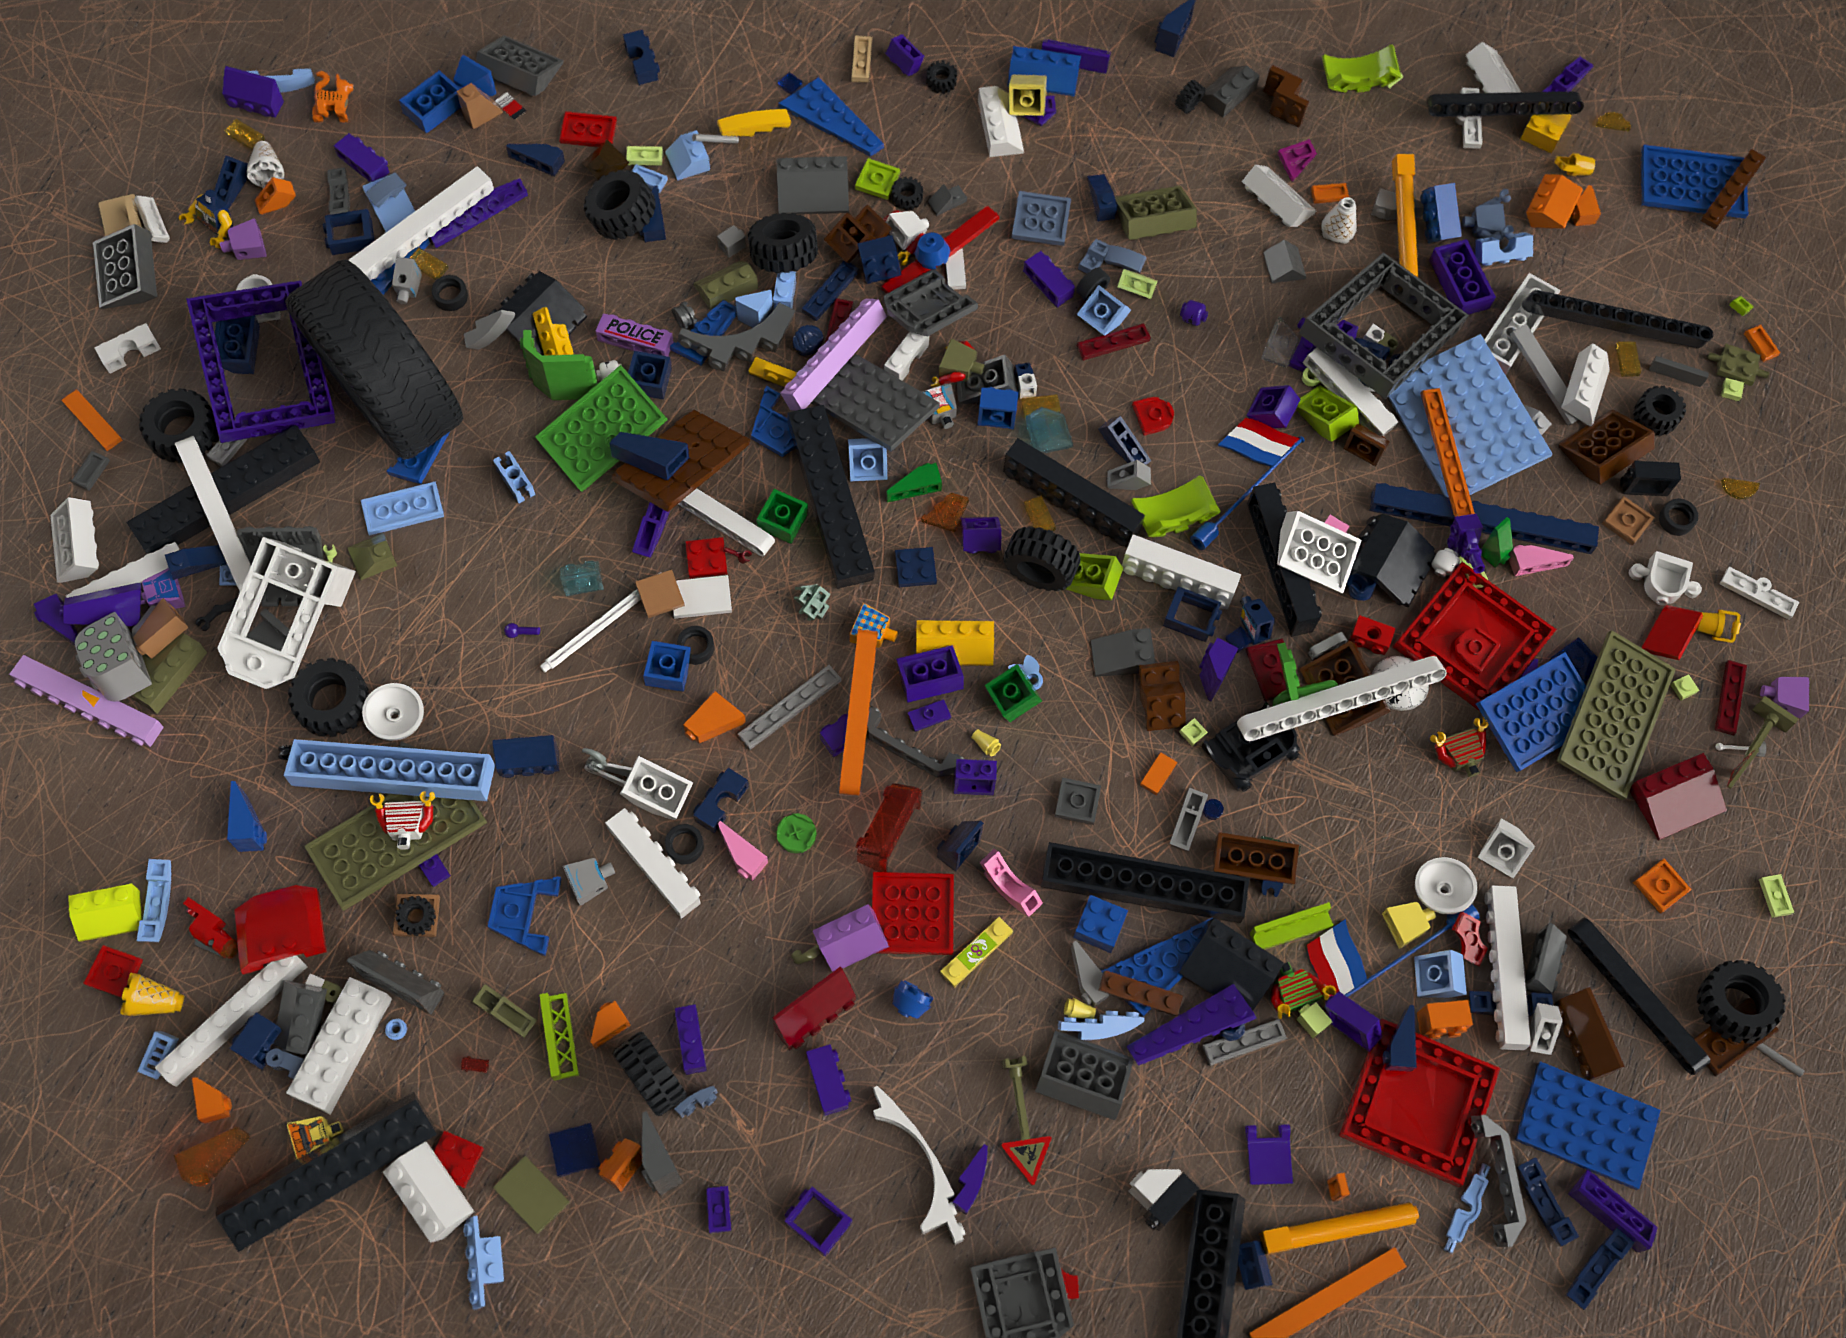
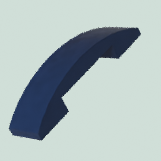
(1483, 1003)
(1544, 1202)
(1598, 1268)

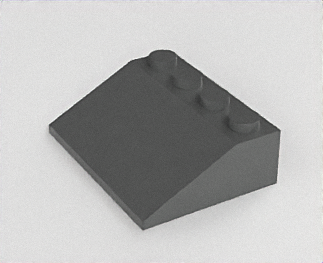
(519, 64)
(812, 185)
(125, 267)
(397, 980)
(1085, 1075)
(658, 1166)

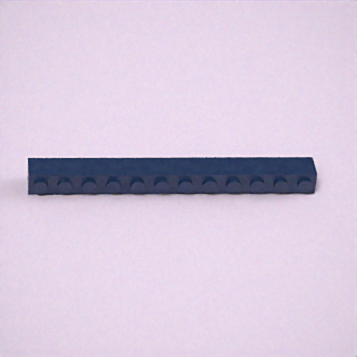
(1524, 525)

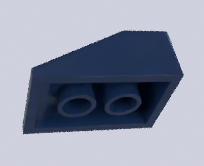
(1174, 28)
(960, 843)

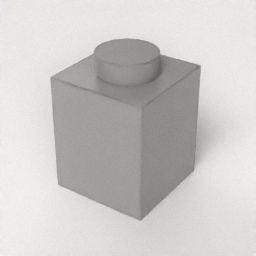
(731, 241)

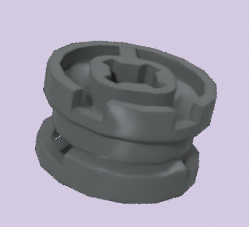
(684, 315)

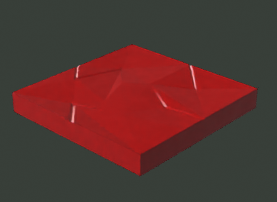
(1464, 607)
(1421, 1113)

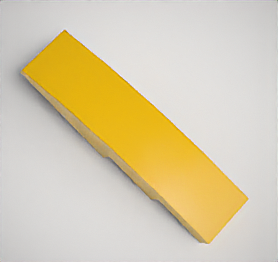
(751, 122)

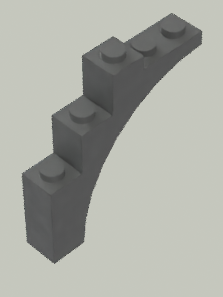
(742, 345)

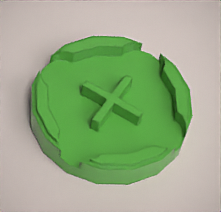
(796, 833)

